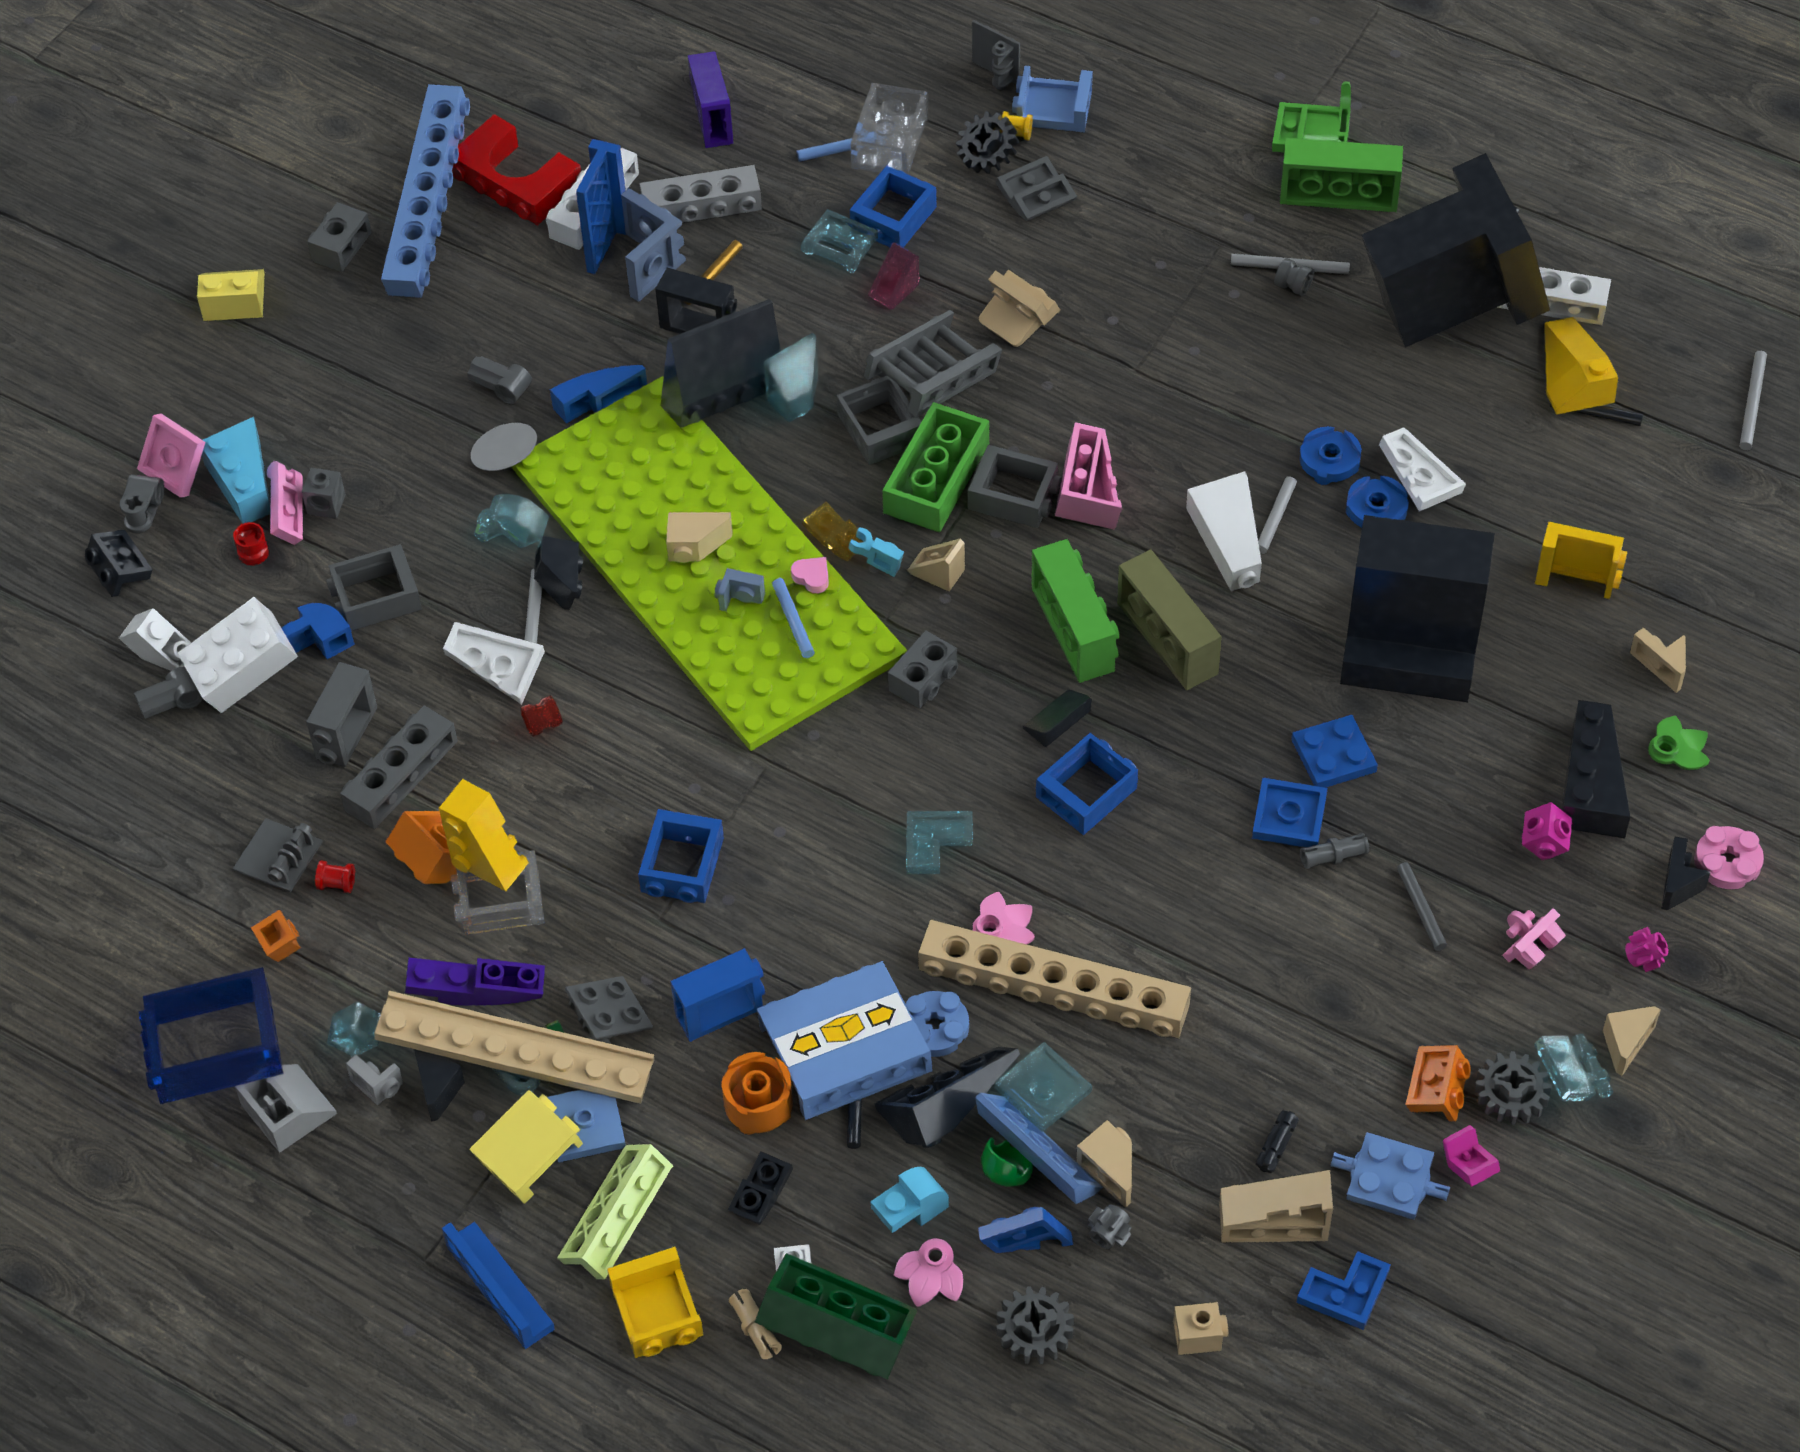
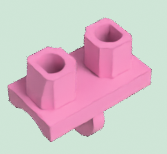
(1524, 948)

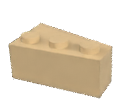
(1278, 1209)

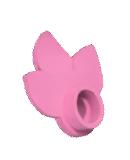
(1006, 920)
(930, 1277)

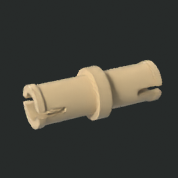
(759, 1334)

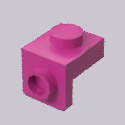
(1469, 1158)

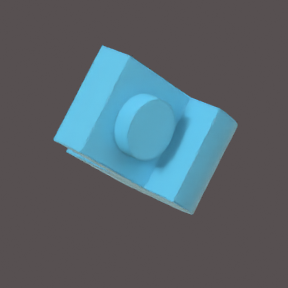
(914, 1196)

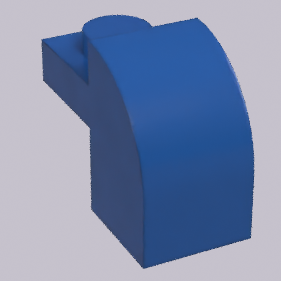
(321, 626)

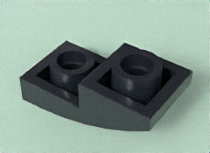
(761, 1189)

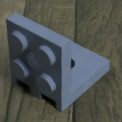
(658, 239)

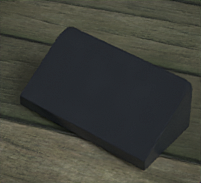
(1058, 717)

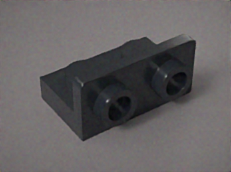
(116, 560)

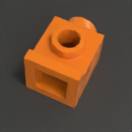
(277, 936)

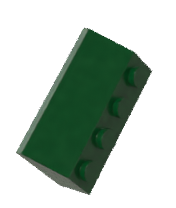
(835, 1316)

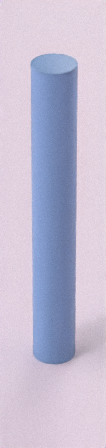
(824, 150)
(793, 618)

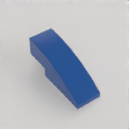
(596, 390)

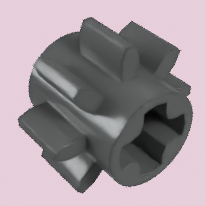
(1109, 1226)

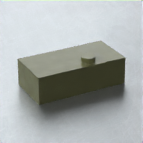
(1169, 619)

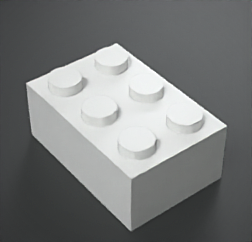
(237, 655)

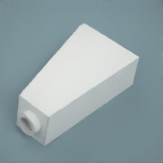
(1227, 526)

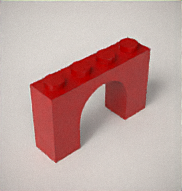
(528, 195)

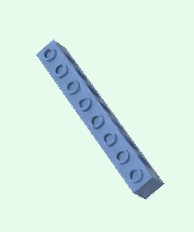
(425, 191)

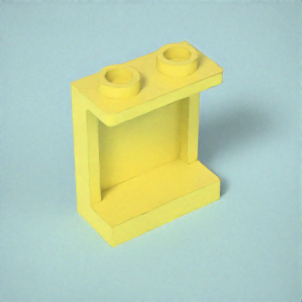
(525, 1143)

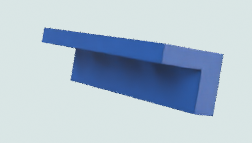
(498, 1283)

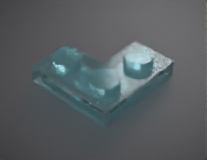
(931, 830)

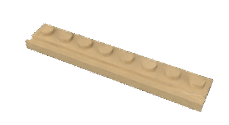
(514, 1047)

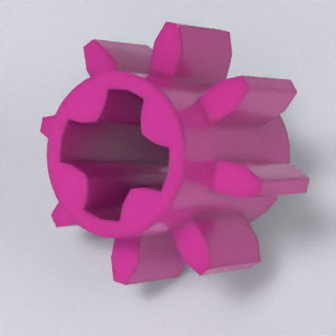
(1646, 949)

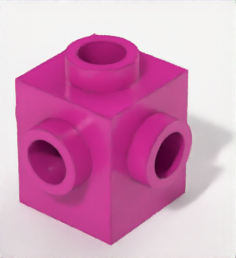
(1547, 831)

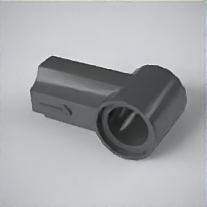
(504, 381)
(175, 691)

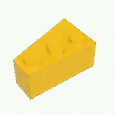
(477, 836)

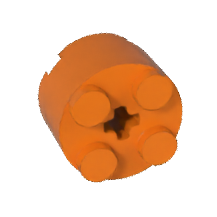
(757, 1093)

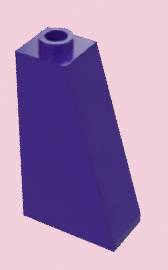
(711, 99)

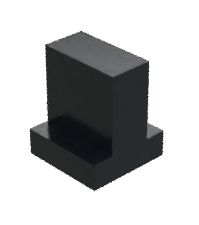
(1457, 258)
(1416, 608)

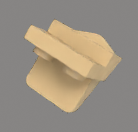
(1016, 308)

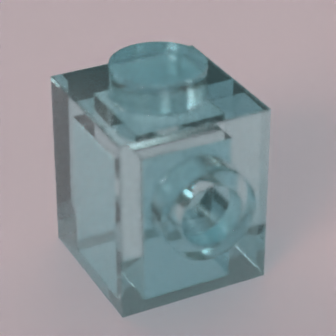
(354, 1029)

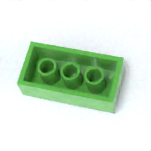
(1341, 174)
(936, 467)
(1074, 610)

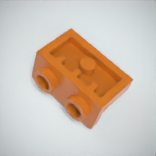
(1438, 1081)

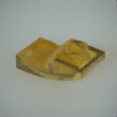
(832, 530)

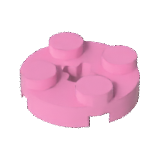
(1731, 840)

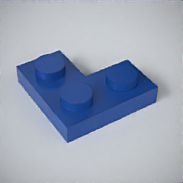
(1346, 1299)

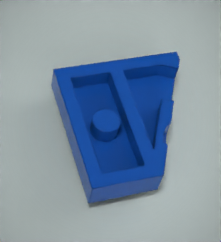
(1024, 1231)

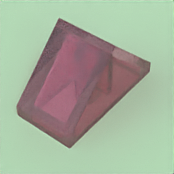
(896, 277)

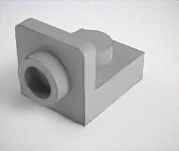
(372, 1082)

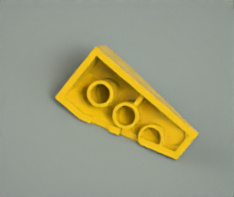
(1576, 368)

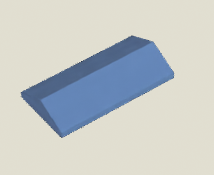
(1037, 1147)

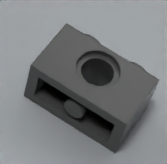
(339, 237)

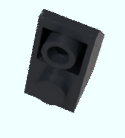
(557, 569)

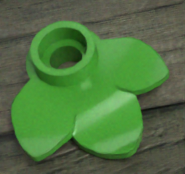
(1682, 744)

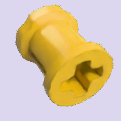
(1025, 123)

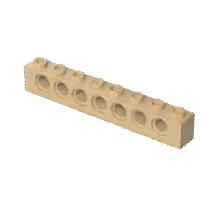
(1043, 965)

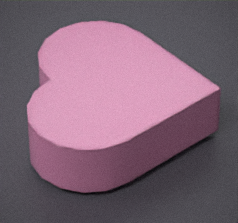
(811, 573)

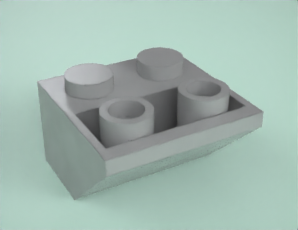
(285, 1106)

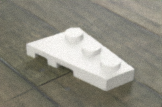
(1419, 470)
(496, 658)

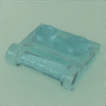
(842, 233)

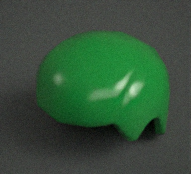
(1005, 1164)

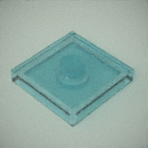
(1043, 1087)

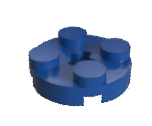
(1325, 468)
(1386, 490)

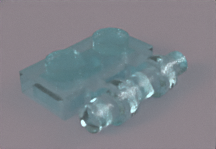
(1566, 1070)

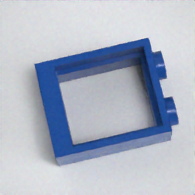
(901, 183)
(1069, 806)
(685, 829)
(718, 994)

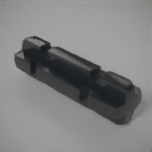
(1276, 1141)

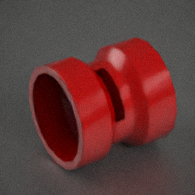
(251, 543)

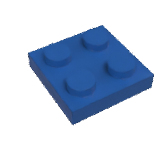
(1334, 752)
(1289, 813)

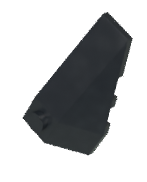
(937, 1108)

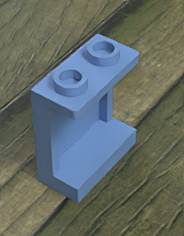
(1054, 102)

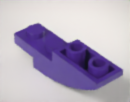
(479, 984)

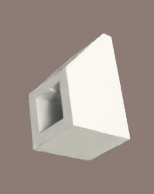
(155, 640)

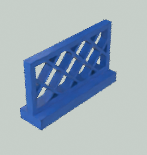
(601, 201)

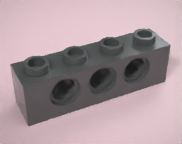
(395, 782)

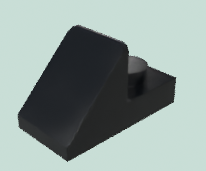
(1682, 880)

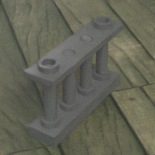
(939, 385)

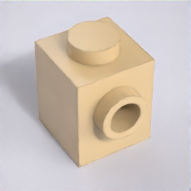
(1199, 1328)

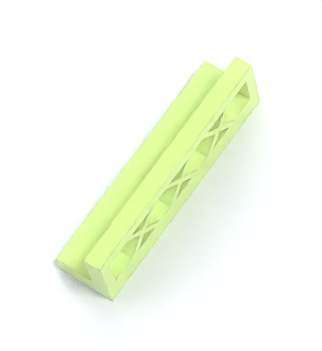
(618, 1210)

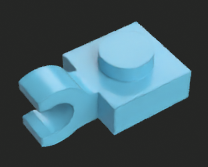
(880, 554)

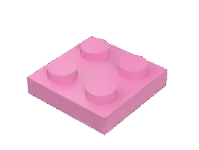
(171, 455)

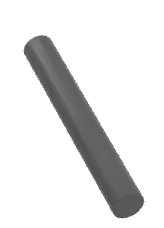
(1421, 906)

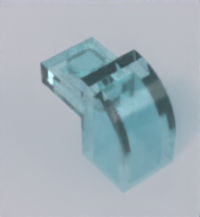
(513, 517)

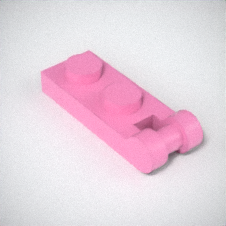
(286, 503)

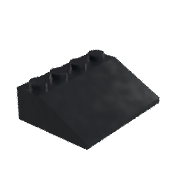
(719, 364)

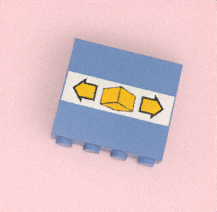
(846, 1039)

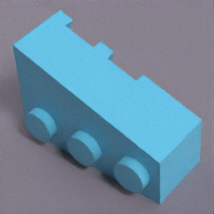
(238, 469)

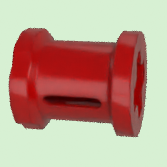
(335, 876)

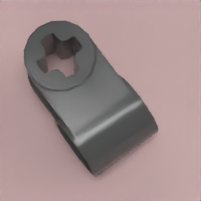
(141, 501)

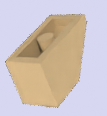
(696, 534)
(1108, 1159)

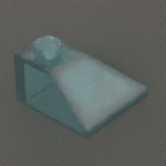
(793, 378)

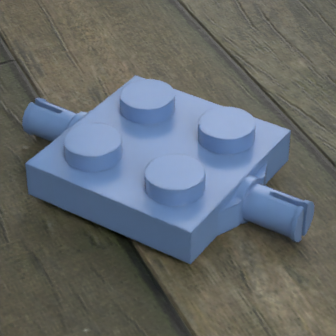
(1390, 1176)

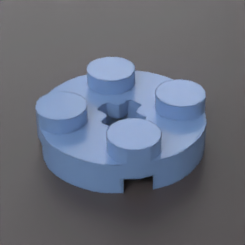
(945, 1007)

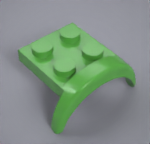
(1313, 121)

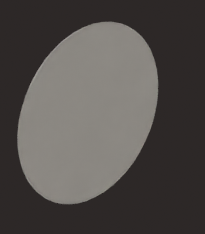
(503, 446)

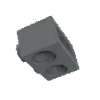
(918, 666)

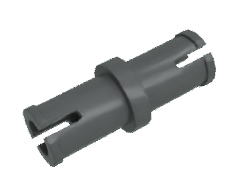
(1334, 850)

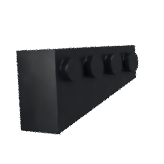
(1594, 775)

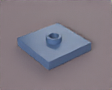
(597, 1120)

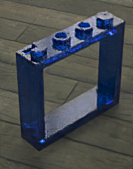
(219, 1070)

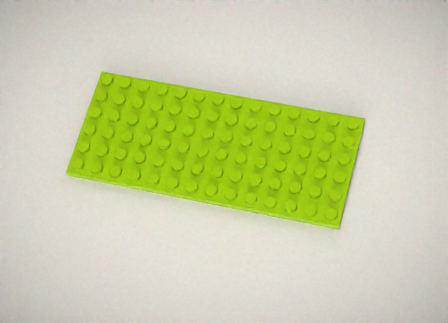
(612, 493)

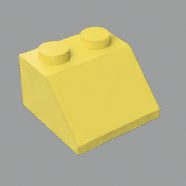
(231, 294)

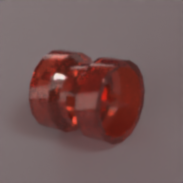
(541, 715)

